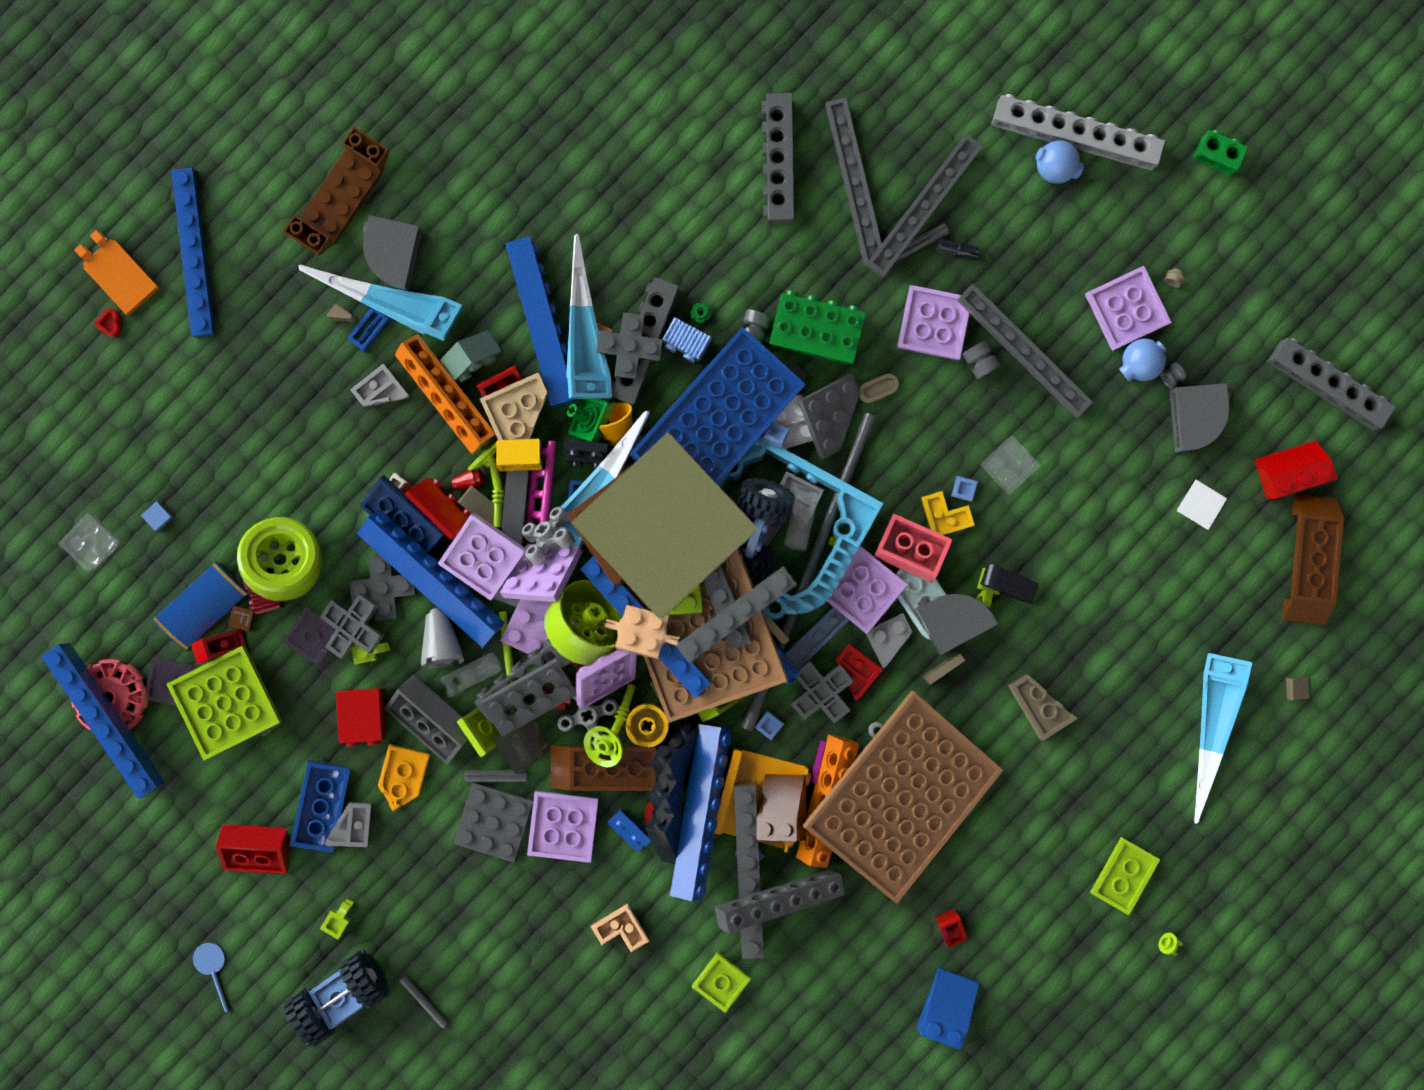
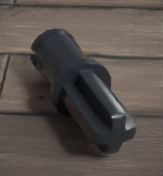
(958, 249)

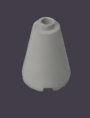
(439, 641)

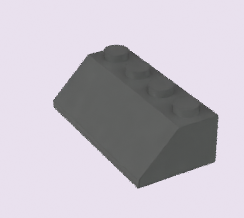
(428, 718)

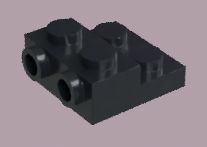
(585, 453)

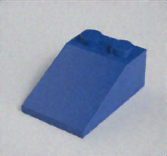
(948, 1008)

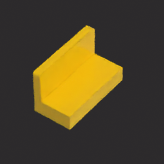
(518, 455)

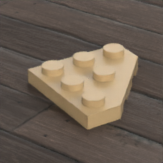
(516, 408)

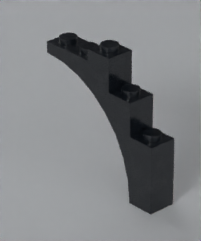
(666, 795)

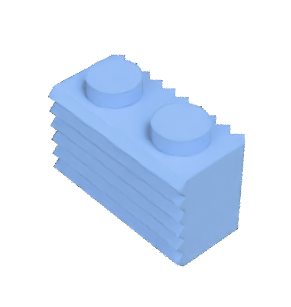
(686, 340)

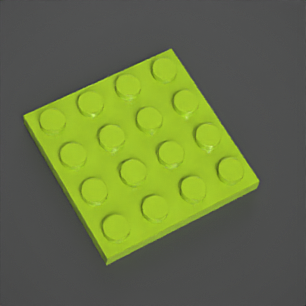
(224, 702)

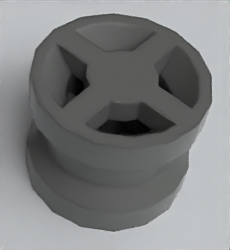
(1173, 375)

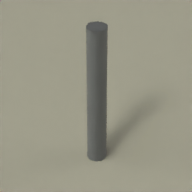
(424, 1002)

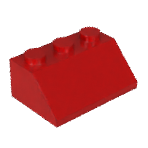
(1295, 470)
(439, 506)
(254, 849)

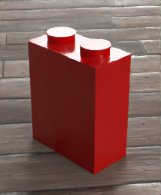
(361, 716)

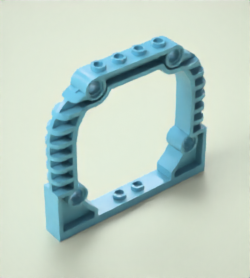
(856, 512)

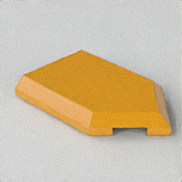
(402, 775)

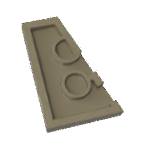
(1041, 710)

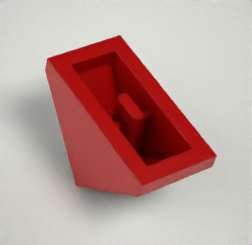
(951, 928)

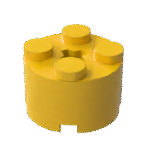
(635, 722)

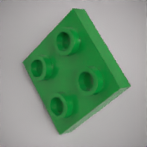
(588, 419)

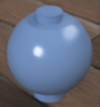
(1059, 162)
(1143, 360)

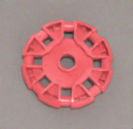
(120, 689)

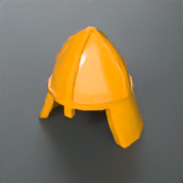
(619, 424)

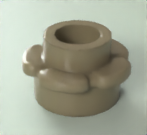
(1175, 278)

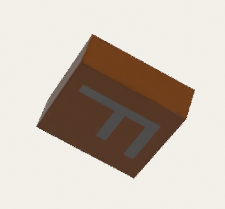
(241, 618)

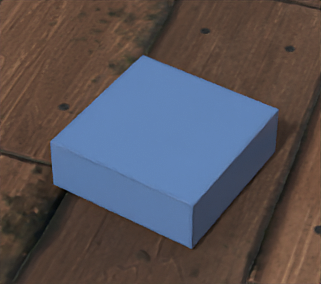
(776, 435)
(964, 489)
(157, 516)
(769, 725)

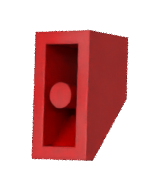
(217, 646)

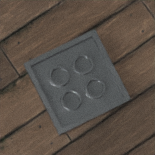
(493, 821)

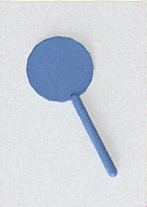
(208, 960)

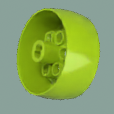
(287, 580)
(590, 610)

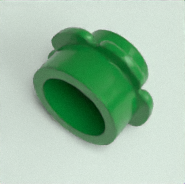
(700, 307)

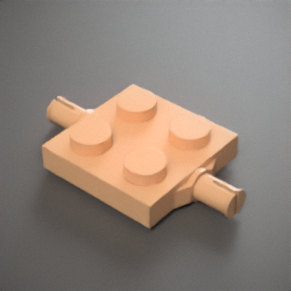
(641, 632)

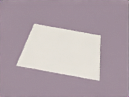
(1201, 504)

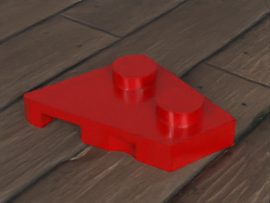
(860, 668)

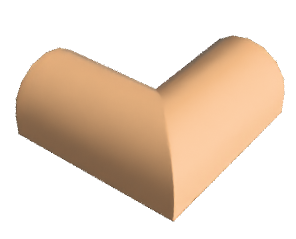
(623, 923)

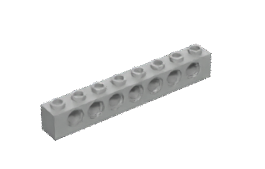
(1086, 142)

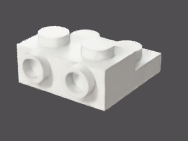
(794, 420)

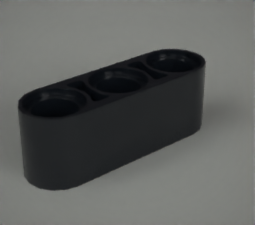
(1009, 583)

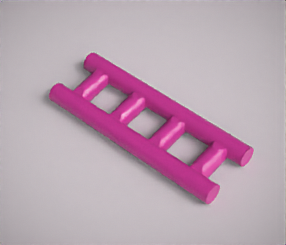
(545, 494)

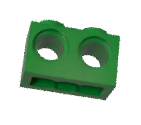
(1218, 158)

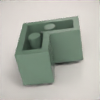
(470, 355)

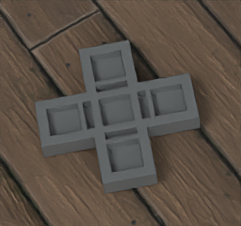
(629, 346)
(382, 588)
(351, 626)
(822, 691)

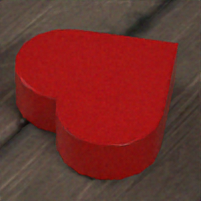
(109, 323)

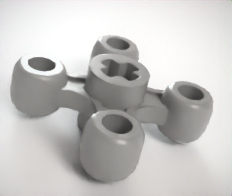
(547, 535)
(578, 718)

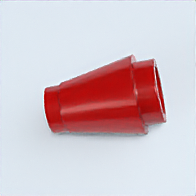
(465, 480)

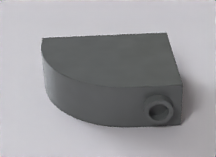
(391, 250)
(1198, 415)
(953, 620)

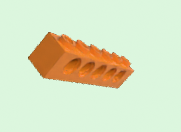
(444, 394)
(837, 758)

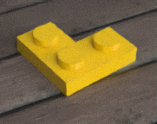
(941, 519)

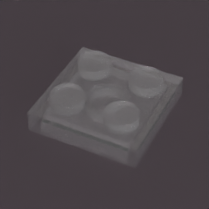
(1010, 464)
(89, 542)

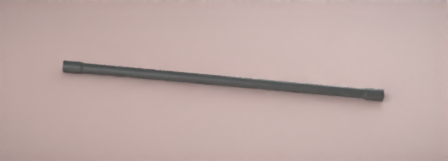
(863, 432)

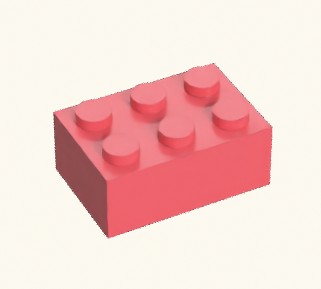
(913, 548)

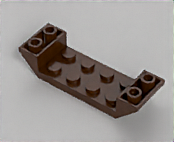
(340, 193)
(1315, 559)
(577, 772)

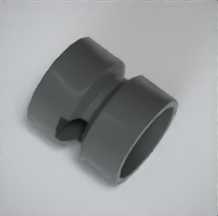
(756, 324)
(981, 359)

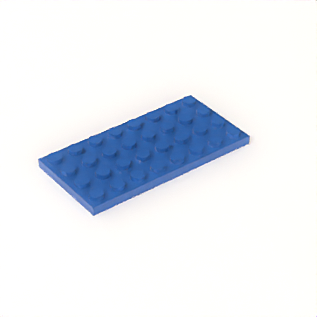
(727, 406)

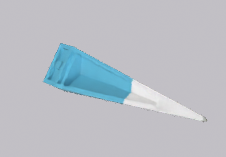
(418, 311)
(586, 369)
(603, 474)
(1223, 693)

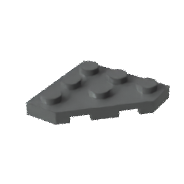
(830, 413)

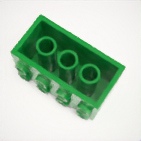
(817, 328)

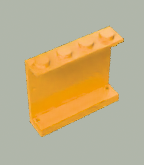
(752, 767)

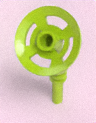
(487, 458)
(609, 741)

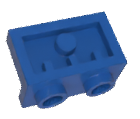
(629, 829)

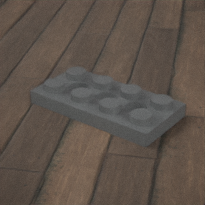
(528, 684)

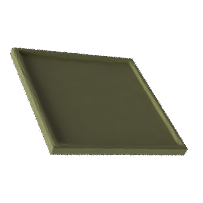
(664, 526)

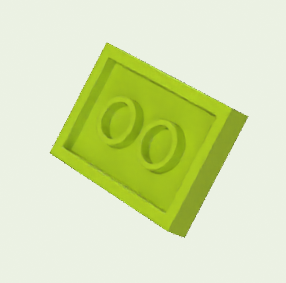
(1125, 876)

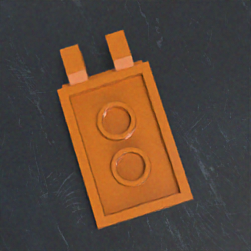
(117, 273)

